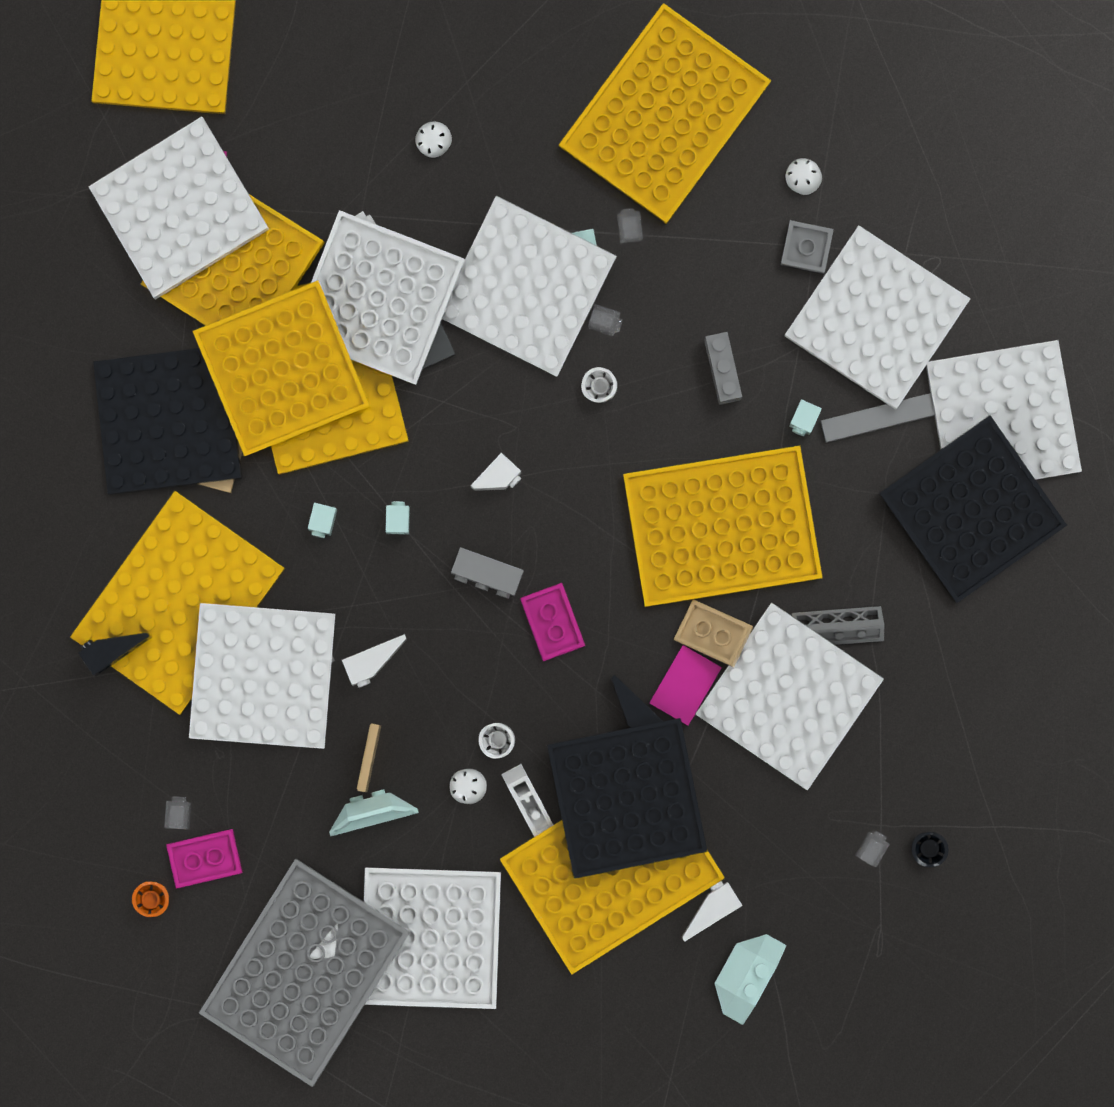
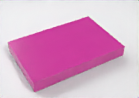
(552, 622)
(685, 685)
(204, 858)

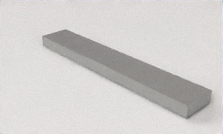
(877, 418)

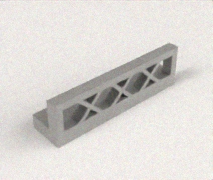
(846, 632)

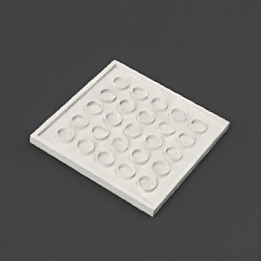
(178, 208)
(527, 286)
(385, 294)
(877, 317)
(1021, 392)
(262, 675)
(789, 696)
(451, 939)

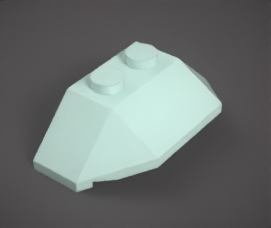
(371, 811)
(747, 975)

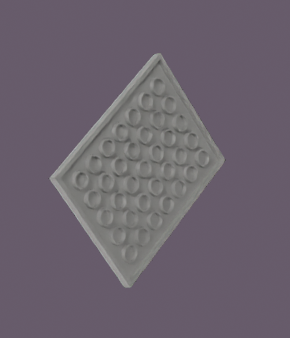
(295, 1004)

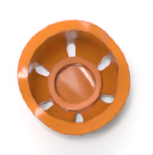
(150, 899)

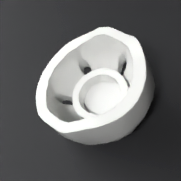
(432, 139)
(802, 172)
(600, 385)
(497, 740)
(465, 786)

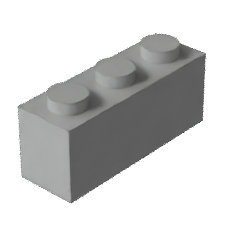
(723, 368)
(486, 573)

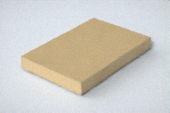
(713, 633)
(368, 758)

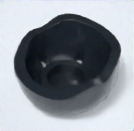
(930, 849)

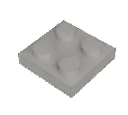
(807, 246)

